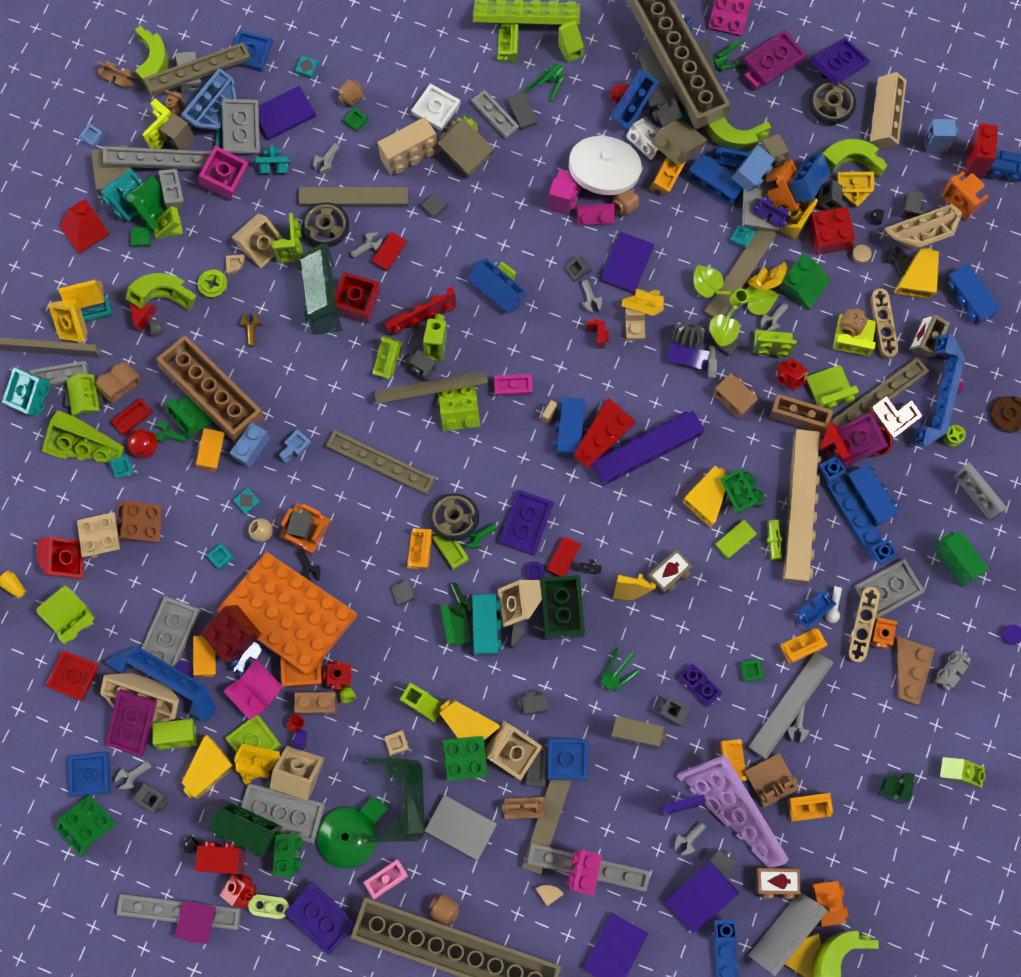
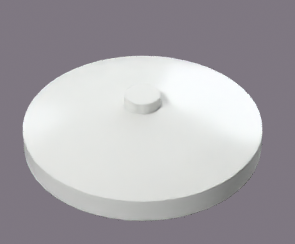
(604, 165)

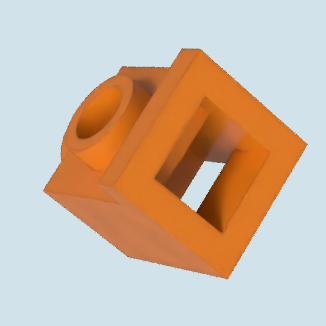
(883, 625)

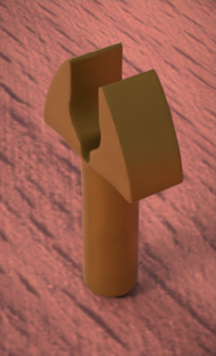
(250, 328)

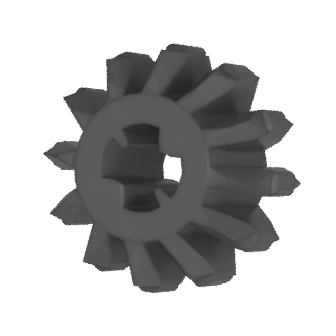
(688, 334)

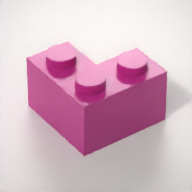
(563, 193)

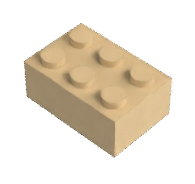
(408, 146)

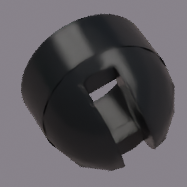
(877, 216)
(190, 845)

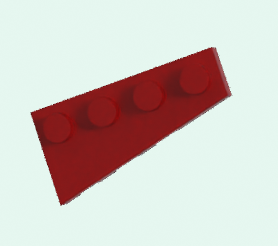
(421, 312)
(604, 433)

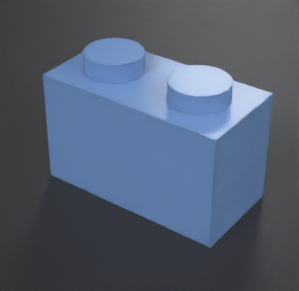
(940, 135)
(753, 168)
(250, 445)

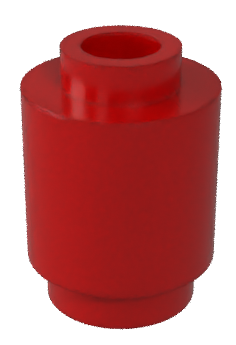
(617, 92)

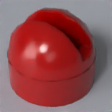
(295, 723)

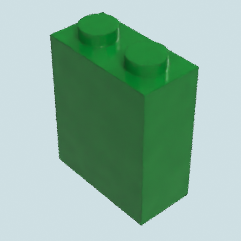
(960, 557)

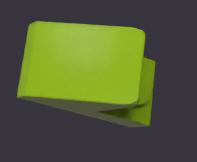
(169, 224)

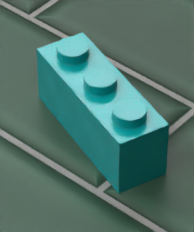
(486, 625)

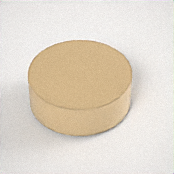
(861, 254)

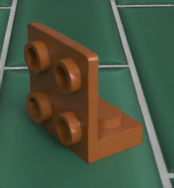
(138, 521)

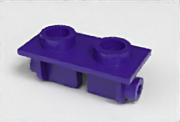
(765, 207)

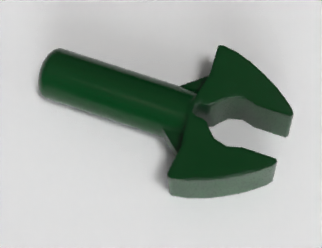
(460, 601)

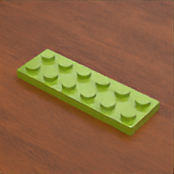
(526, 12)

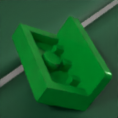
(286, 854)

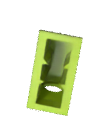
(435, 337)

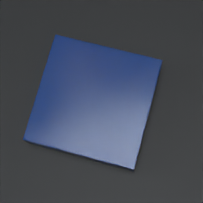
(258, 48)
(568, 759)
(89, 774)

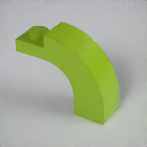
(158, 56)
(743, 140)
(855, 151)
(160, 285)
(832, 951)

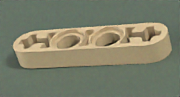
(884, 323)
(862, 624)

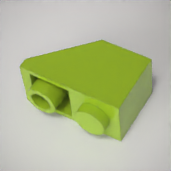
(570, 41)
(421, 702)
(962, 772)

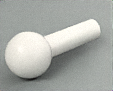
(833, 614)

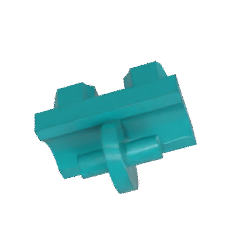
(265, 162)

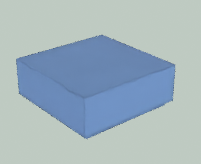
(91, 135)

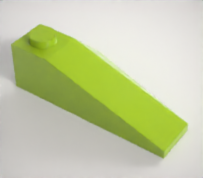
(76, 439)

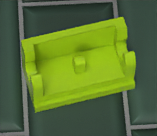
(508, 43)
(387, 357)
(82, 394)
(174, 734)

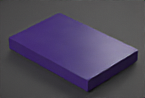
(840, 61)
(285, 112)
(627, 262)
(526, 522)
(682, 805)
(702, 897)
(320, 918)
(615, 948)

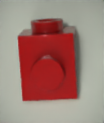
(602, 335)

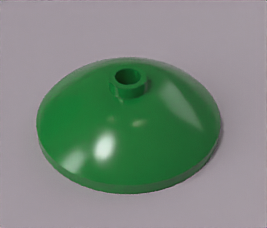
(345, 853)

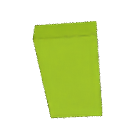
(735, 539)
(451, 551)

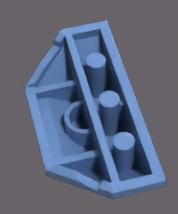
(206, 107)

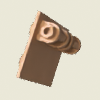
(771, 780)

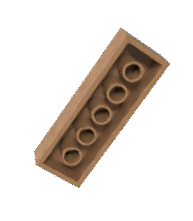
(209, 388)

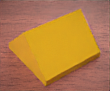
(799, 219)
(87, 293)
(68, 320)

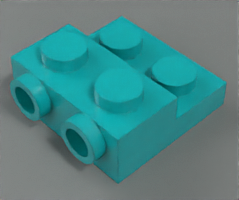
(117, 190)
(26, 392)

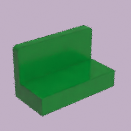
(455, 626)

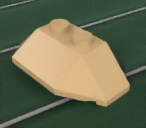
(926, 227)
(166, 699)

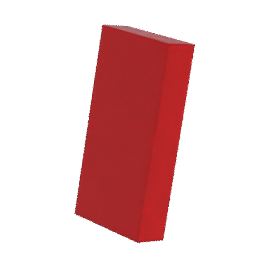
(389, 251)
(132, 416)
(564, 557)

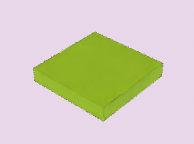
(253, 733)

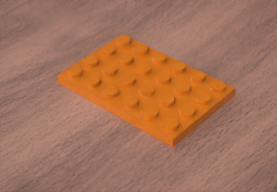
(291, 613)

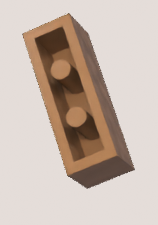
(800, 414)

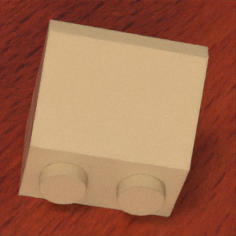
(256, 239)
(519, 601)
(512, 750)
(296, 773)

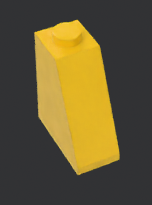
(920, 276)
(707, 496)
(465, 721)
(206, 769)

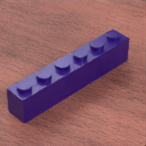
(648, 447)

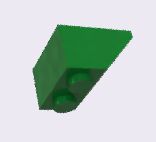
(804, 282)

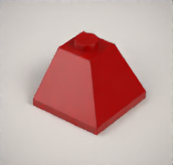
(83, 226)
(60, 557)

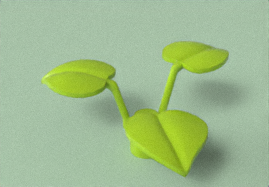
(723, 329)

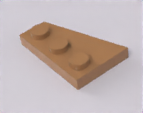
(913, 668)

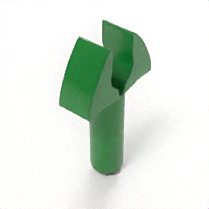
(169, 434)
(480, 534)

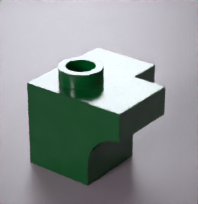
(898, 789)

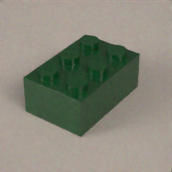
(562, 607)
(244, 828)

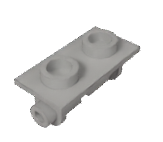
(947, 675)

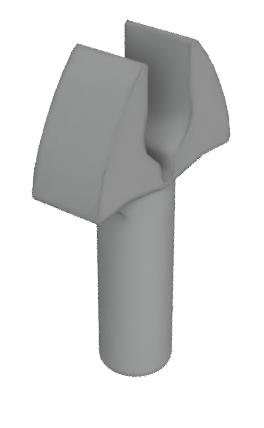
(327, 157)
(368, 245)
(590, 298)
(776, 315)
(712, 362)
(798, 725)
(131, 776)
(689, 839)

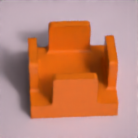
(963, 194)
(783, 195)
(319, 528)
(294, 678)

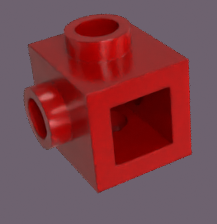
(792, 374)
(340, 669)
(239, 891)

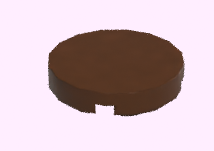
(1007, 414)

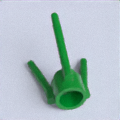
(721, 58)
(553, 74)
(611, 680)

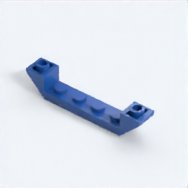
(948, 347)
(854, 513)
(202, 704)
(725, 948)

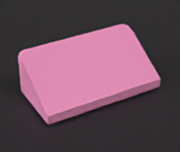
(386, 879)

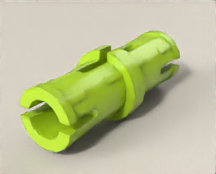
(774, 540)

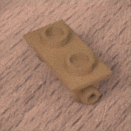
(123, 76)
(175, 103)
(523, 808)

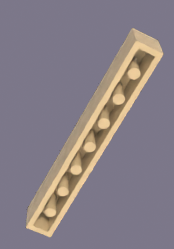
(801, 507)

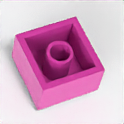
(223, 173)

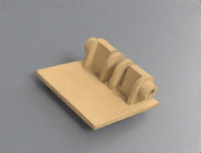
(98, 535)

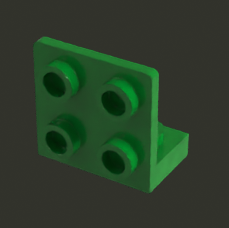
(147, 202)
(187, 416)
(742, 490)
(464, 758)
(84, 825)

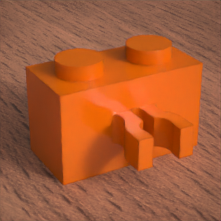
(830, 897)

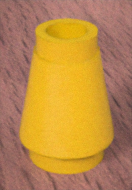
(11, 584)

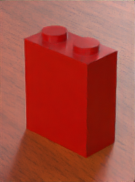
(981, 150)

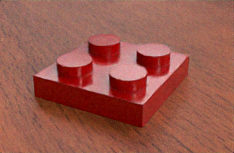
(72, 675)

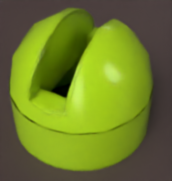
(347, 695)

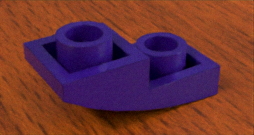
(688, 356)
(700, 685)

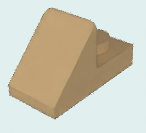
(635, 325)

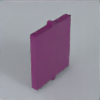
(195, 922)

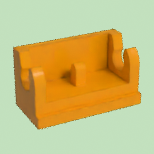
(666, 176)
(209, 450)
(420, 549)
(803, 645)
(203, 658)
(734, 753)
(810, 807)

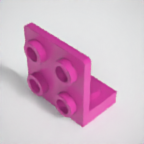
(730, 15)
(254, 690)
(585, 872)

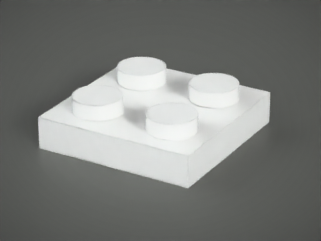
(436, 107)

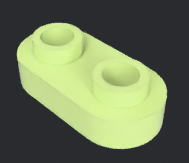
(269, 906)

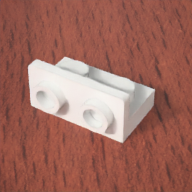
(642, 135)

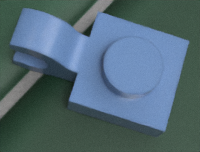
(297, 444)

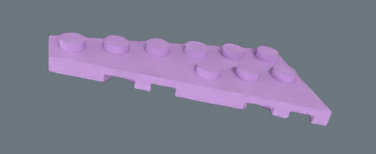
(734, 807)

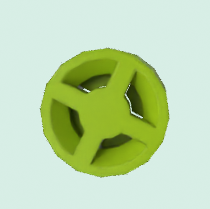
(956, 432)

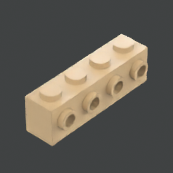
(888, 110)

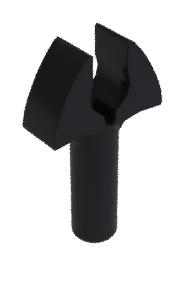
(897, 261)
(307, 565)
(590, 566)

